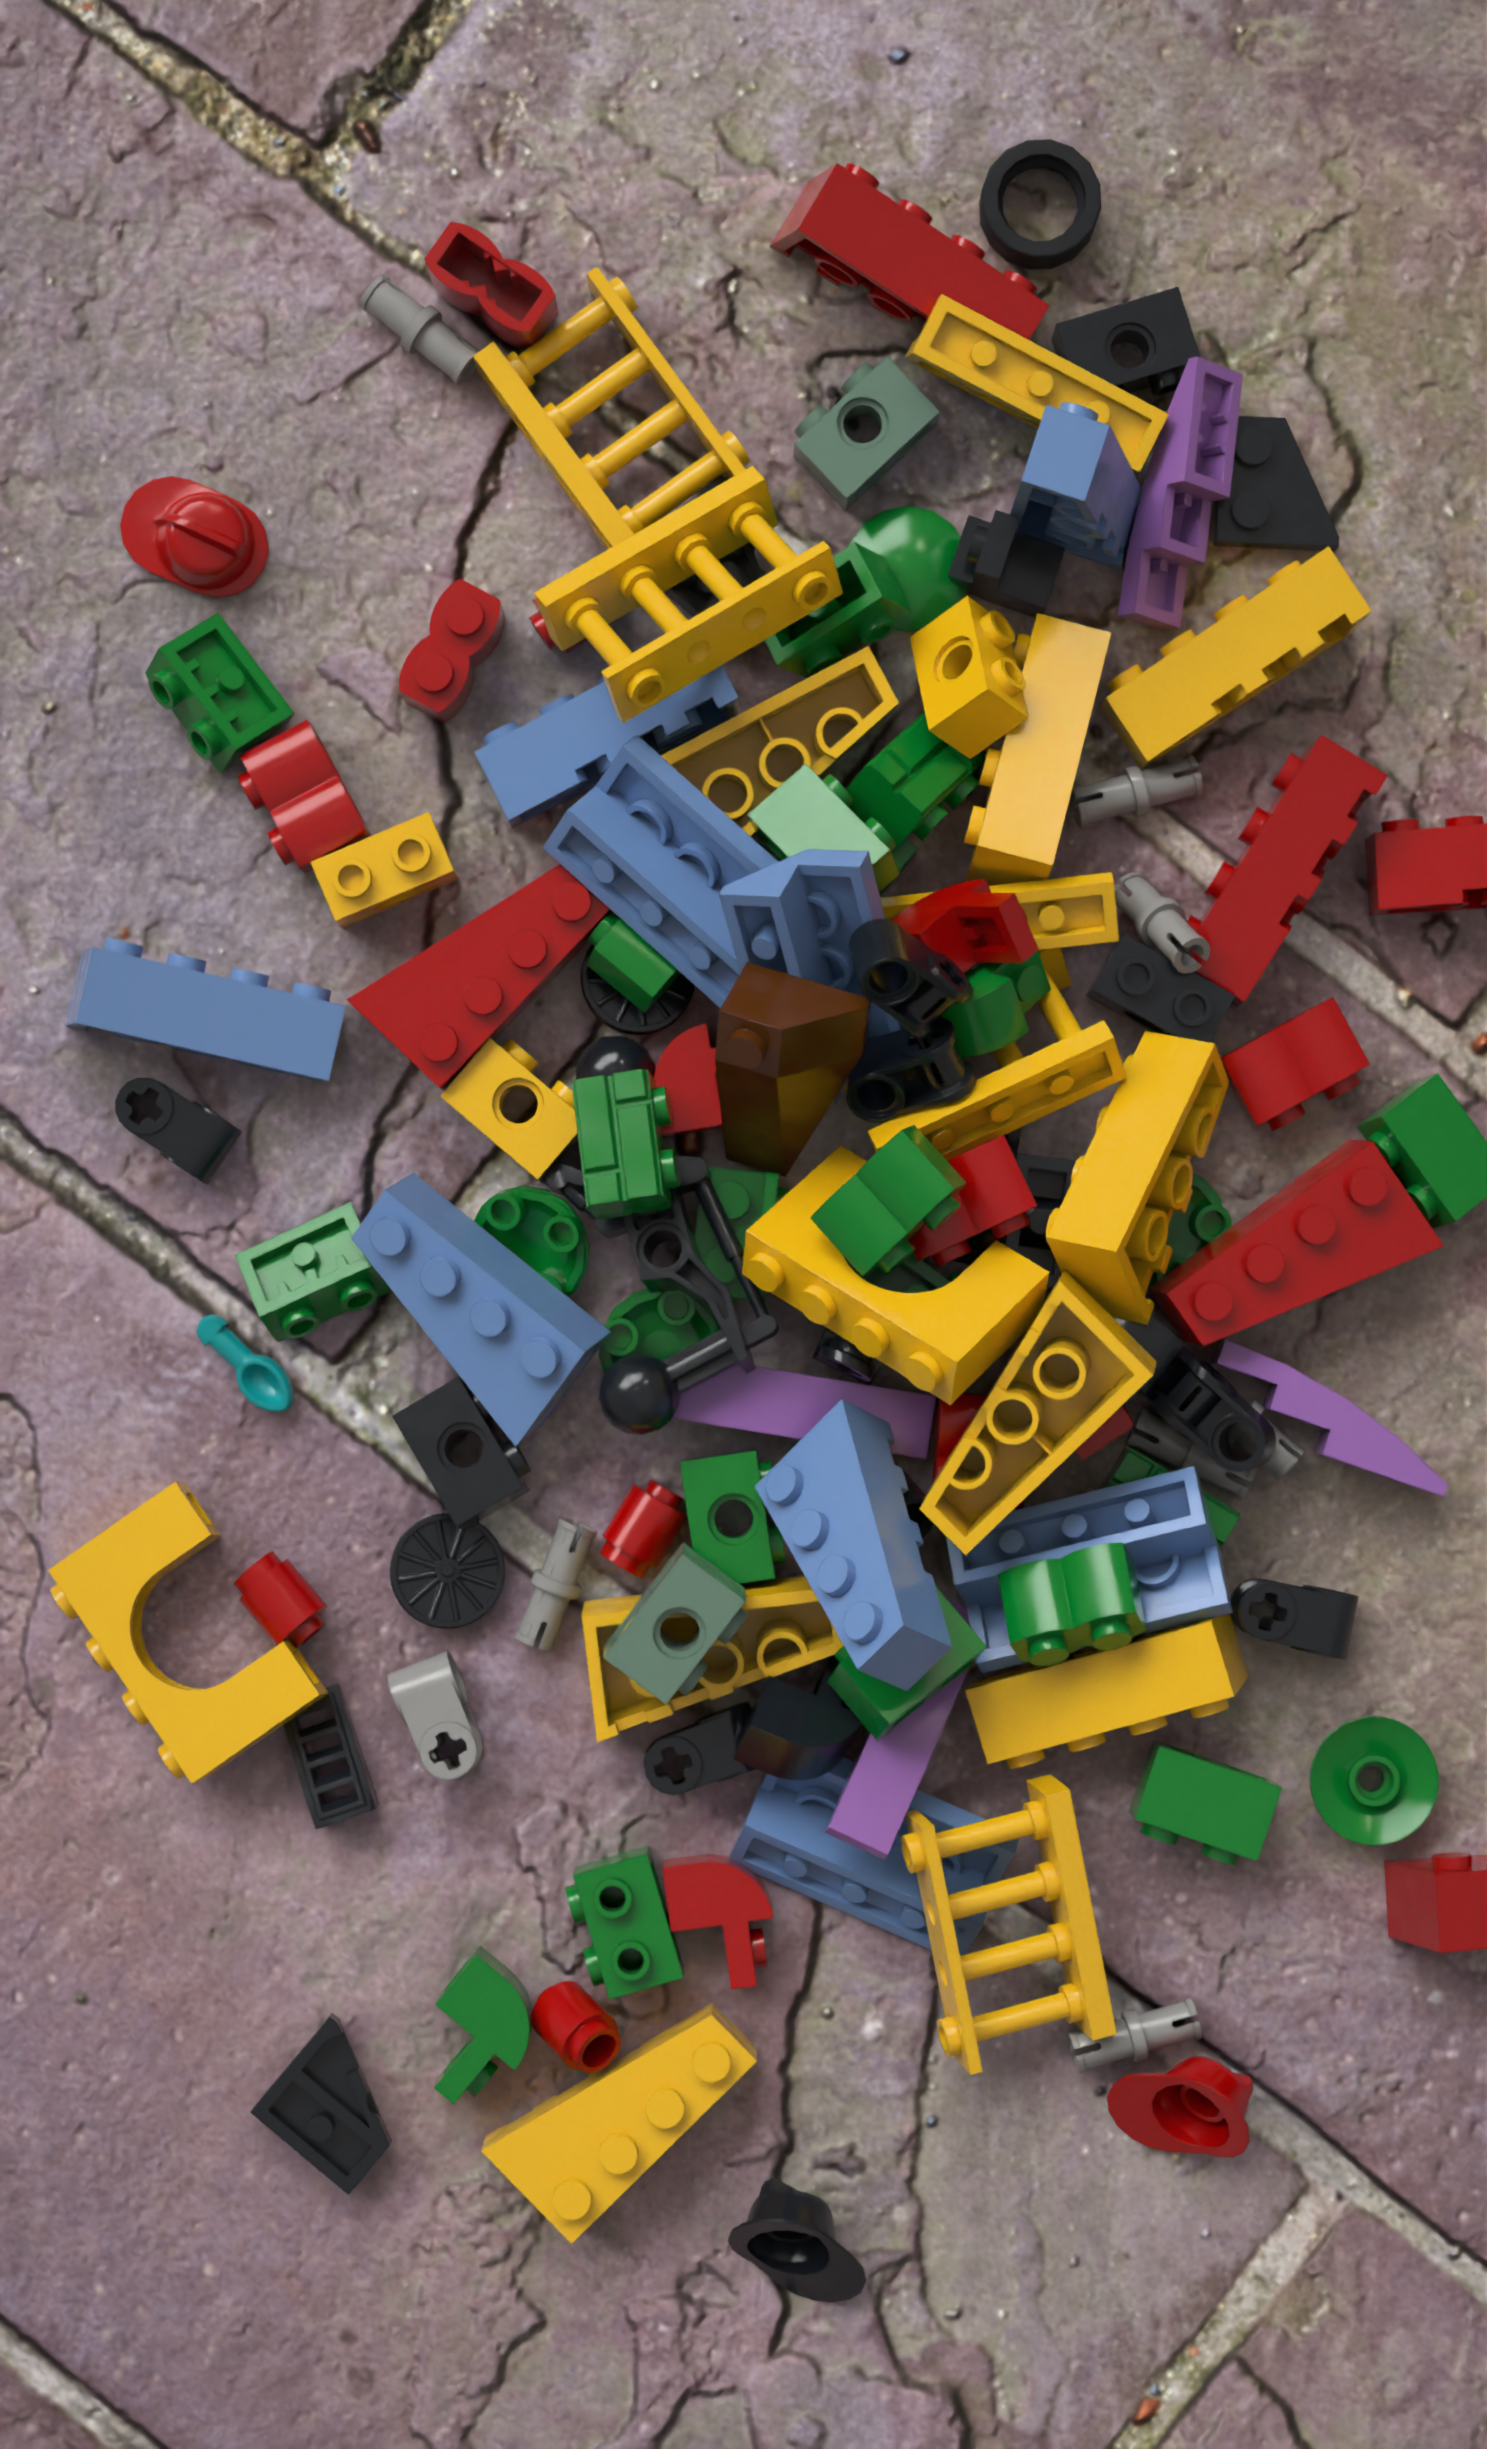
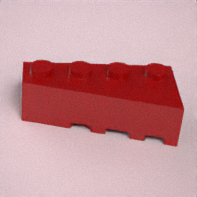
(898, 255)
(1281, 862)
(1427, 867)
(481, 975)
(1303, 1243)
(1438, 1901)

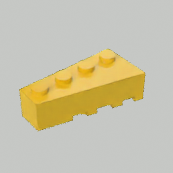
(1234, 658)
(768, 743)
(1039, 758)
(1138, 1172)
(1046, 1402)
(779, 1635)
(1107, 1690)
(606, 2131)

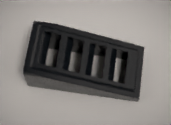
(313, 1788)

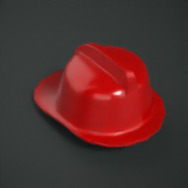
(194, 537)
(1187, 2110)

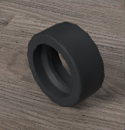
(1038, 155)

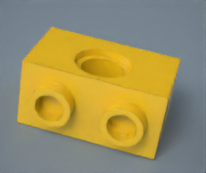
(969, 677)
(384, 870)
(479, 1098)

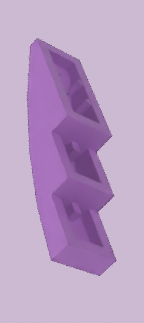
(1183, 478)
(795, 1402)
(1346, 1430)
(890, 1773)

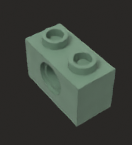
(850, 467)
(683, 1586)

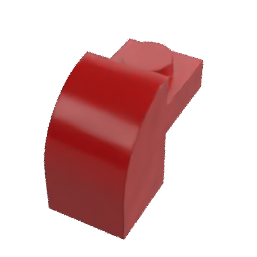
(971, 925)
(690, 1076)
(718, 1892)

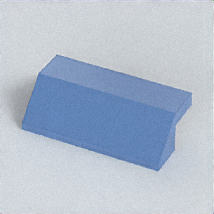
(659, 861)
(802, 919)
(1155, 1517)
(789, 1845)

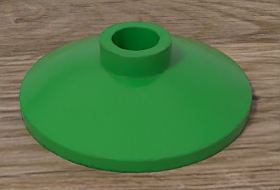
(1405, 1789)

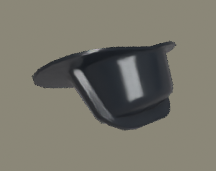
(796, 2245)

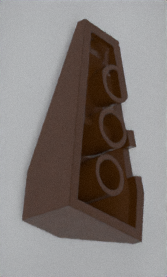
(782, 1062)

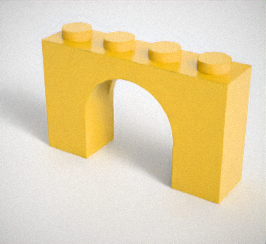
(930, 1337)
(108, 1590)

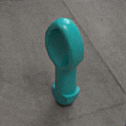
(257, 1375)

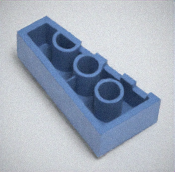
(1078, 487)
(581, 735)
(205, 1011)
(480, 1305)
(853, 1539)

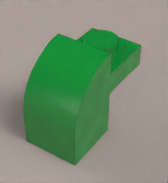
(998, 1006)
(495, 2011)

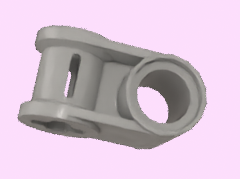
(434, 1702)

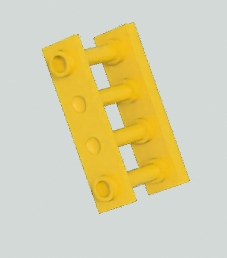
(550, 426)
(667, 554)
(1023, 1086)
(1069, 1940)

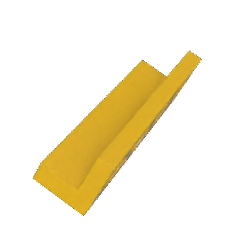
(1026, 377)
(1057, 909)

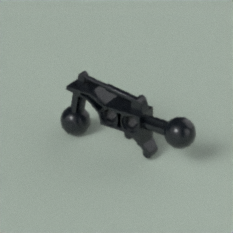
(640, 1389)

